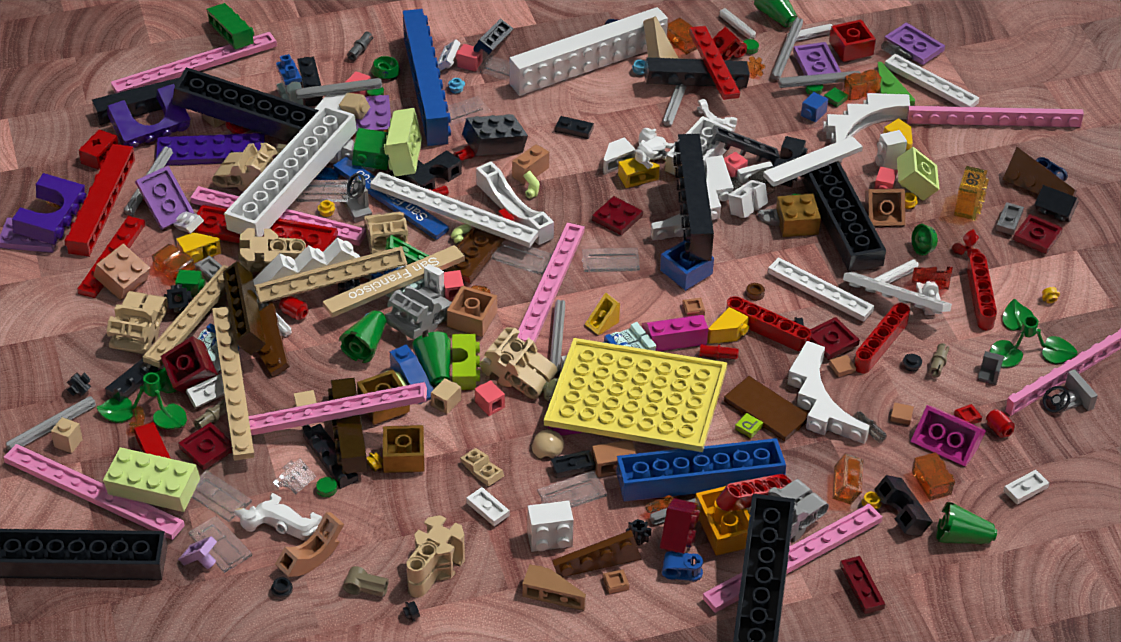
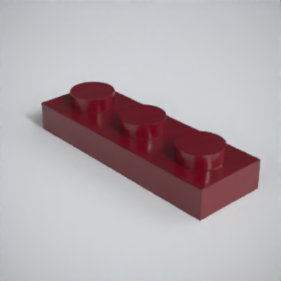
(862, 584)

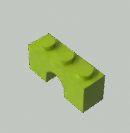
(465, 360)

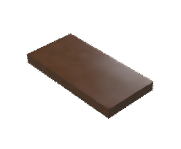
(477, 249)
(774, 411)

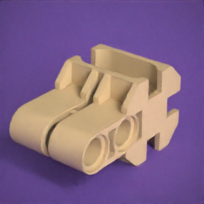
(244, 167)
(380, 227)
(258, 252)
(136, 322)
(518, 363)
(434, 556)

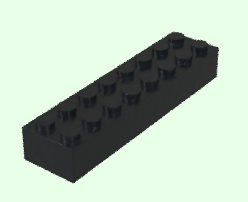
(241, 105)
(693, 198)
(845, 218)
(82, 554)
(764, 569)

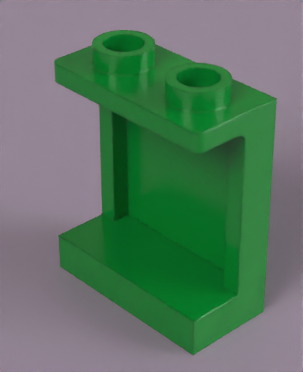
(369, 149)

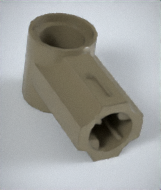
(360, 581)

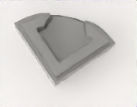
(769, 216)

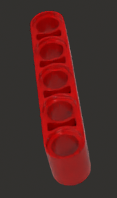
(981, 291)
(771, 324)
(881, 338)
(150, 440)
(739, 494)

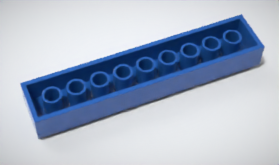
(426, 77)

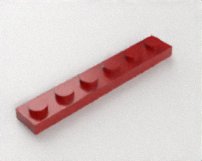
(714, 62)
(125, 235)

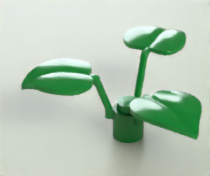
(1017, 317)
(168, 417)

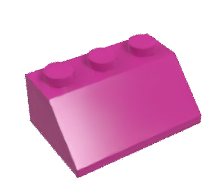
(677, 332)
(947, 435)

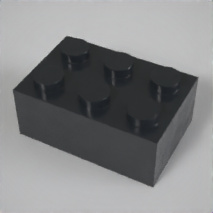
(494, 135)

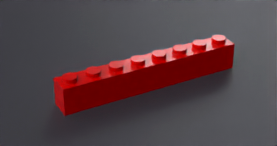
(100, 200)

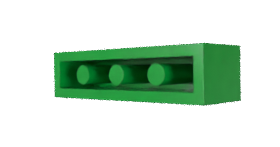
(230, 26)

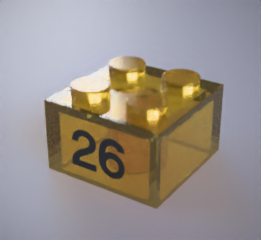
(971, 193)

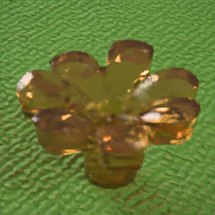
(755, 67)

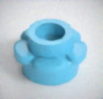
(638, 67)
(456, 85)

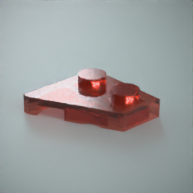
(941, 278)

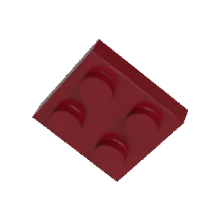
(617, 215)
(1037, 234)
(834, 337)
(206, 446)

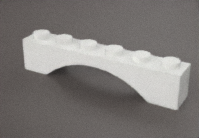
(494, 184)

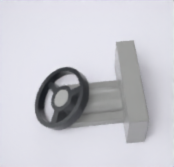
(358, 204)
(1078, 394)

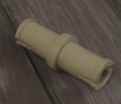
(939, 360)
(211, 415)

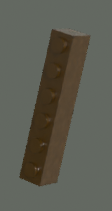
(243, 308)
(348, 430)

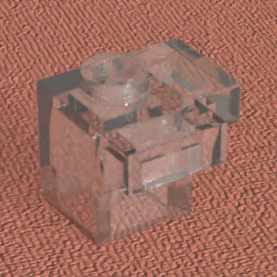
(295, 476)

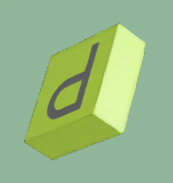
(748, 425)

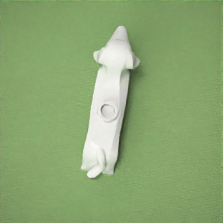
(651, 147)
(280, 517)

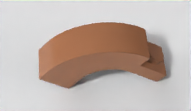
(313, 552)

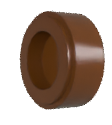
(755, 291)

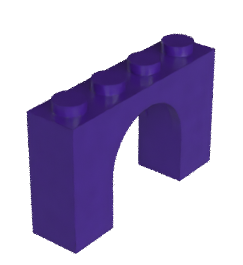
(133, 133)
(50, 226)

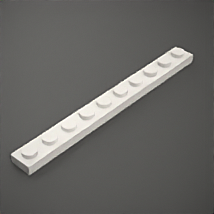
(455, 209)

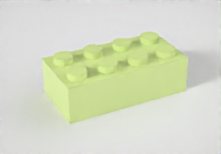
(403, 142)
(151, 479)

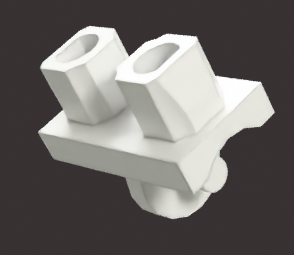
(929, 289)

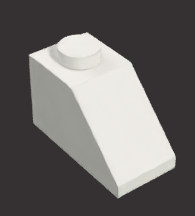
(617, 151)

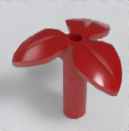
(969, 239)

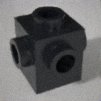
(178, 290)

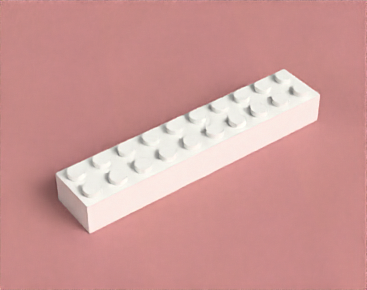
(581, 52)
(291, 171)

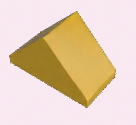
(604, 315)

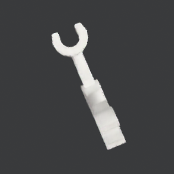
(728, 121)

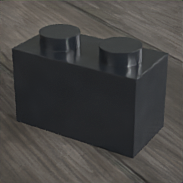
(1056, 203)

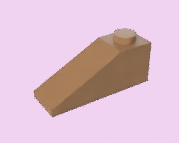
(549, 587)

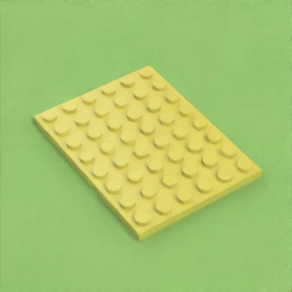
(636, 394)

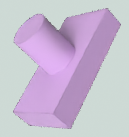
(200, 552)

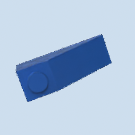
(406, 363)

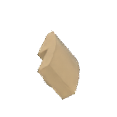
(480, 467)

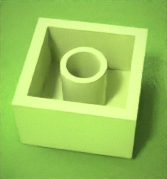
(917, 173)

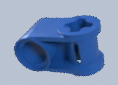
(681, 565)

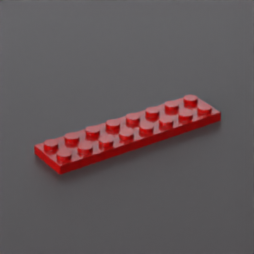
(313, 235)

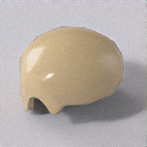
(547, 444)

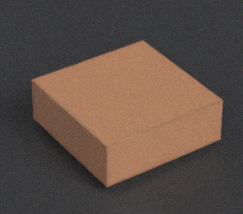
(693, 307)
(842, 366)
(902, 413)
(616, 581)

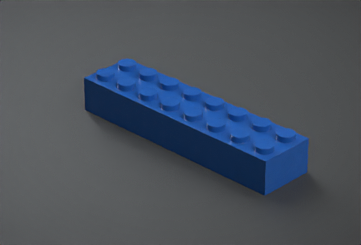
(692, 472)

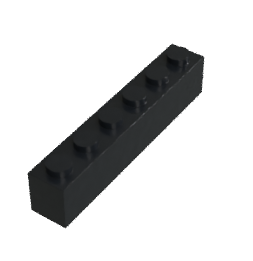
(690, 72)
(138, 100)

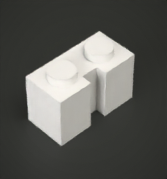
(889, 148)
(748, 198)

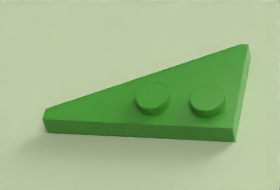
(890, 83)

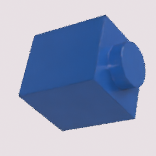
(814, 107)

